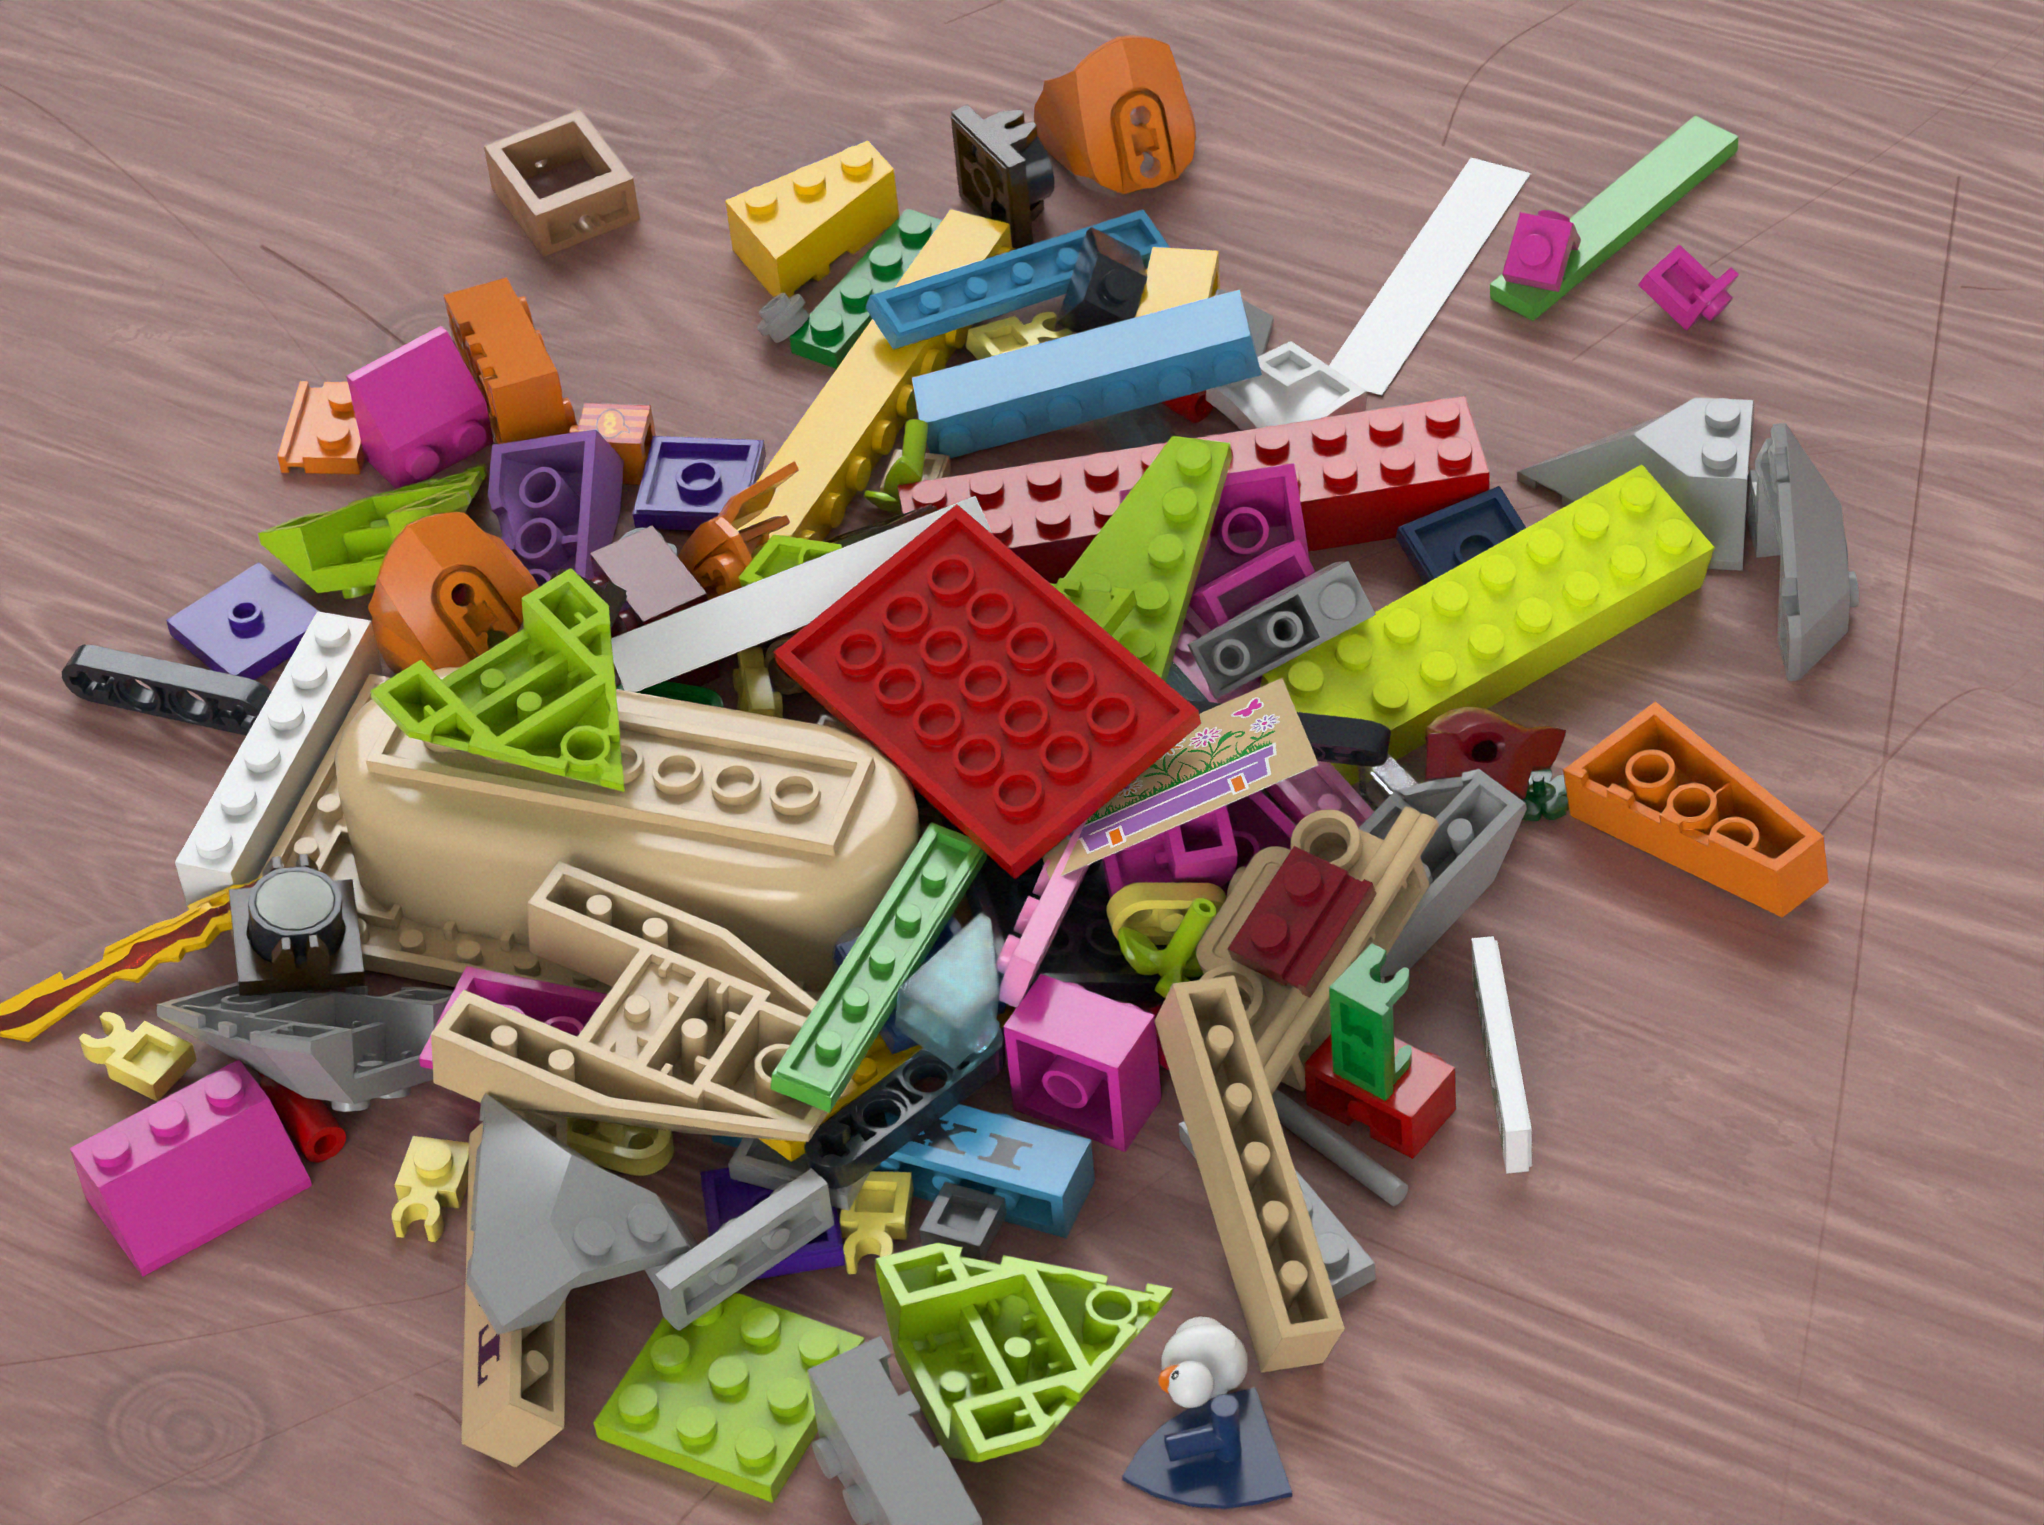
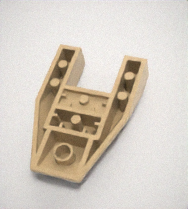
(671, 1047)

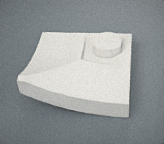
(1289, 391)

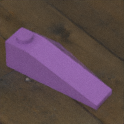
(556, 500)

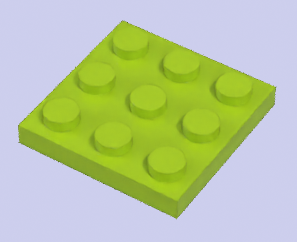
(726, 1394)

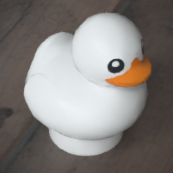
(1202, 1362)

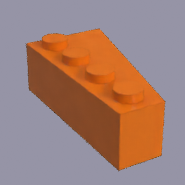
(508, 362)
(1696, 810)

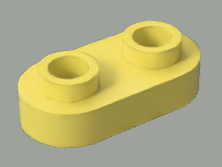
(1158, 907)
(620, 1146)

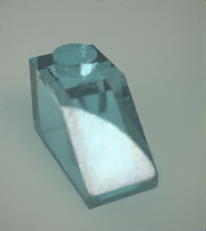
(954, 997)

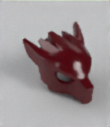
(1486, 741)

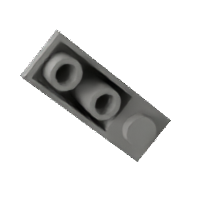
(1281, 628)

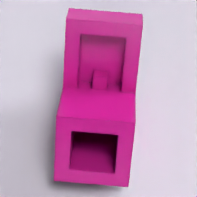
(1189, 853)

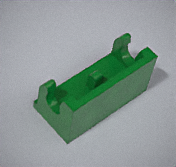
(1365, 1025)

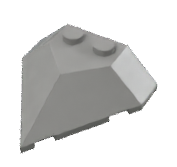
(1694, 455)
(1802, 520)
(555, 1223)

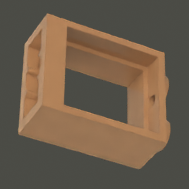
(554, 220)

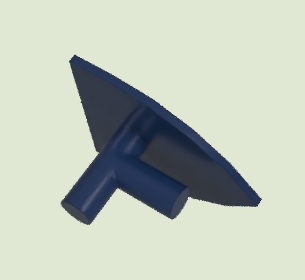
(1213, 1456)

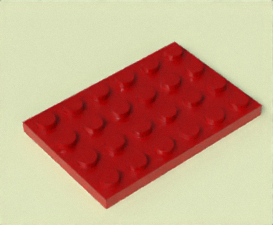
(987, 690)

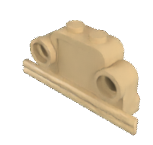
(1281, 1018)

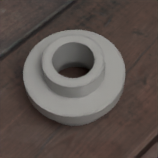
(782, 316)

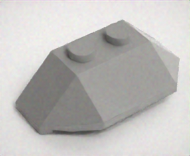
(1460, 860)

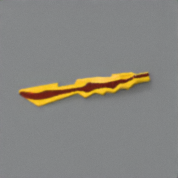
(128, 960)

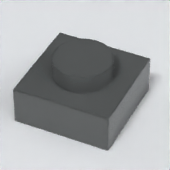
(964, 1220)

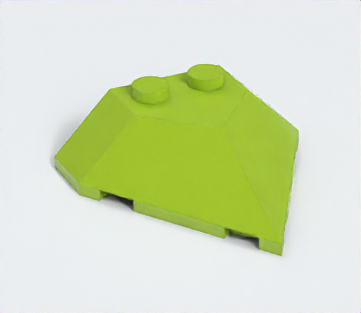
(349, 544)
(533, 698)
(1005, 1344)

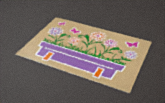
(1224, 759)

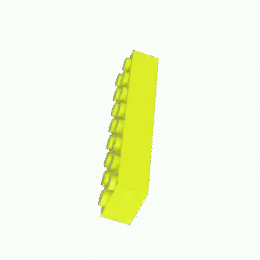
(1506, 614)

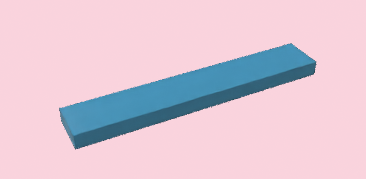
(997, 283)

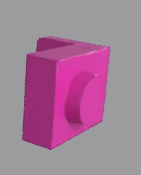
(1541, 250)
(1687, 288)

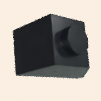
(1103, 284)

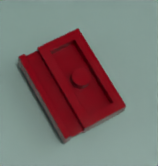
(1301, 921)

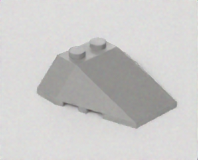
(319, 1043)

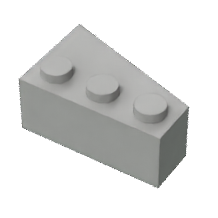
(878, 1446)

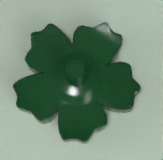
(1545, 796)

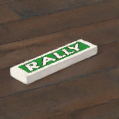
(1501, 1055)

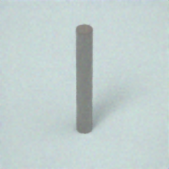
(1339, 1150)

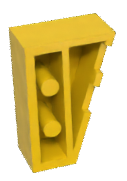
(812, 217)

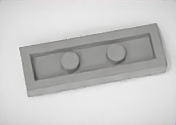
(744, 1249)

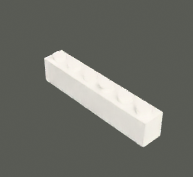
(279, 756)

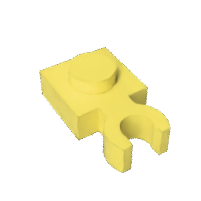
(1012, 334)
(754, 685)
(142, 1059)
(430, 1178)
(877, 1216)

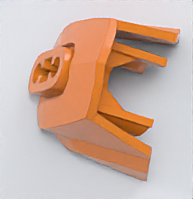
(1088, 119)
(719, 552)
(414, 588)

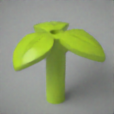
(906, 468)
(1178, 957)

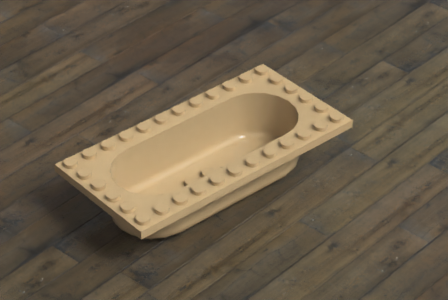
(722, 815)

